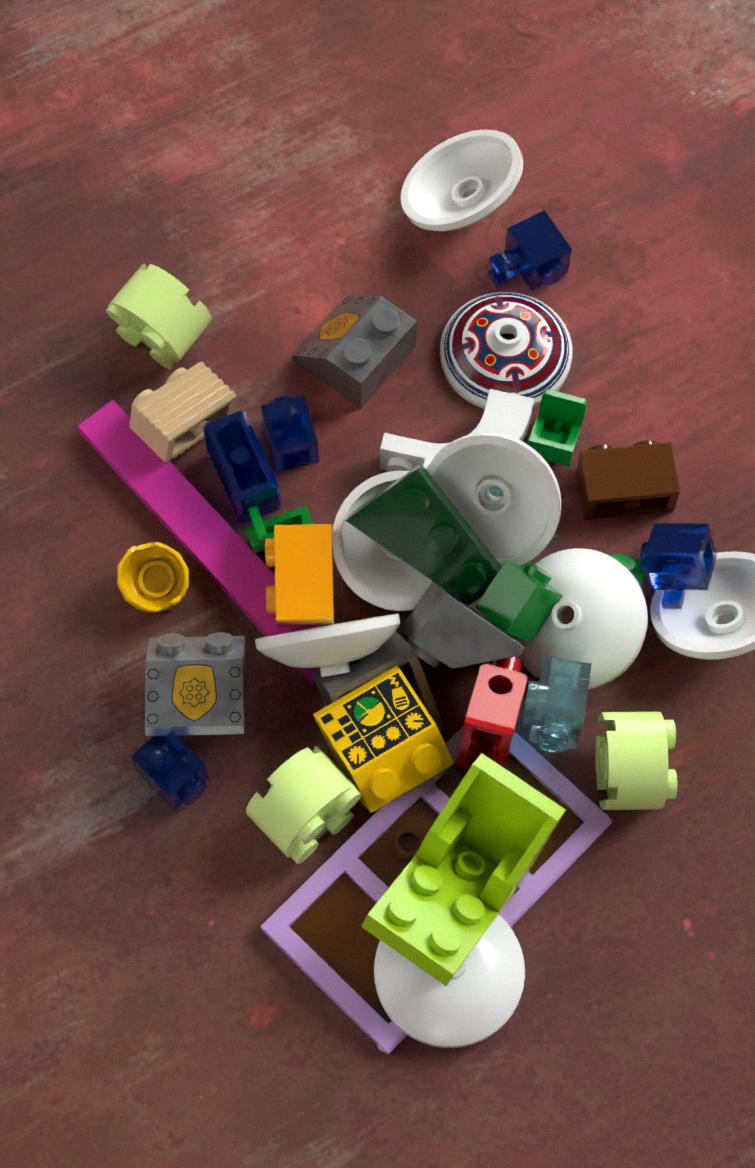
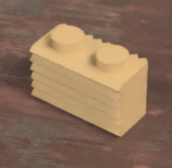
(179, 410)

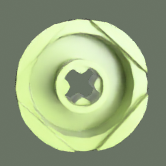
(159, 314)
(634, 760)
(304, 803)

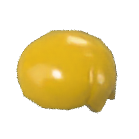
(152, 577)

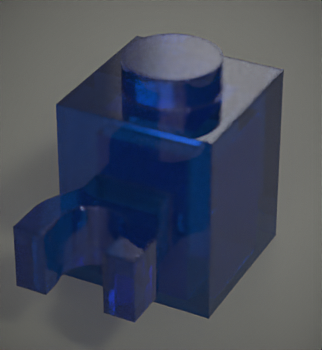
(534, 251)
(289, 433)
(679, 560)
(171, 769)

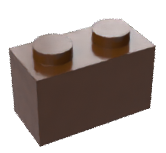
(627, 480)

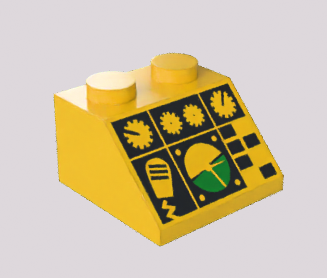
(383, 738)

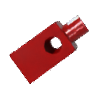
(492, 712)

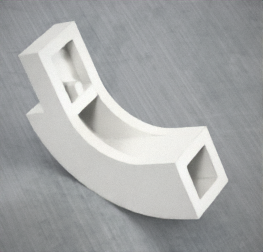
(503, 414)

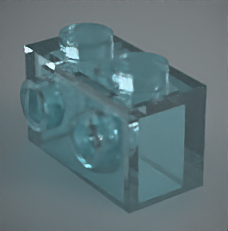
(557, 704)

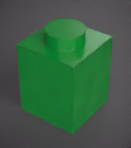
(519, 600)

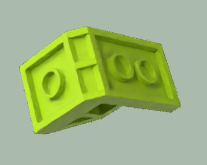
(464, 869)

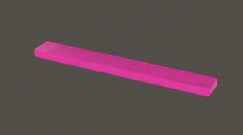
(187, 518)

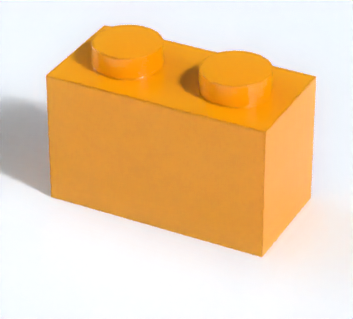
(302, 574)

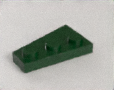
(428, 534)

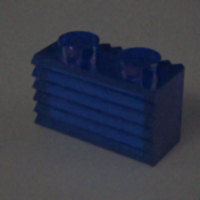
(242, 466)

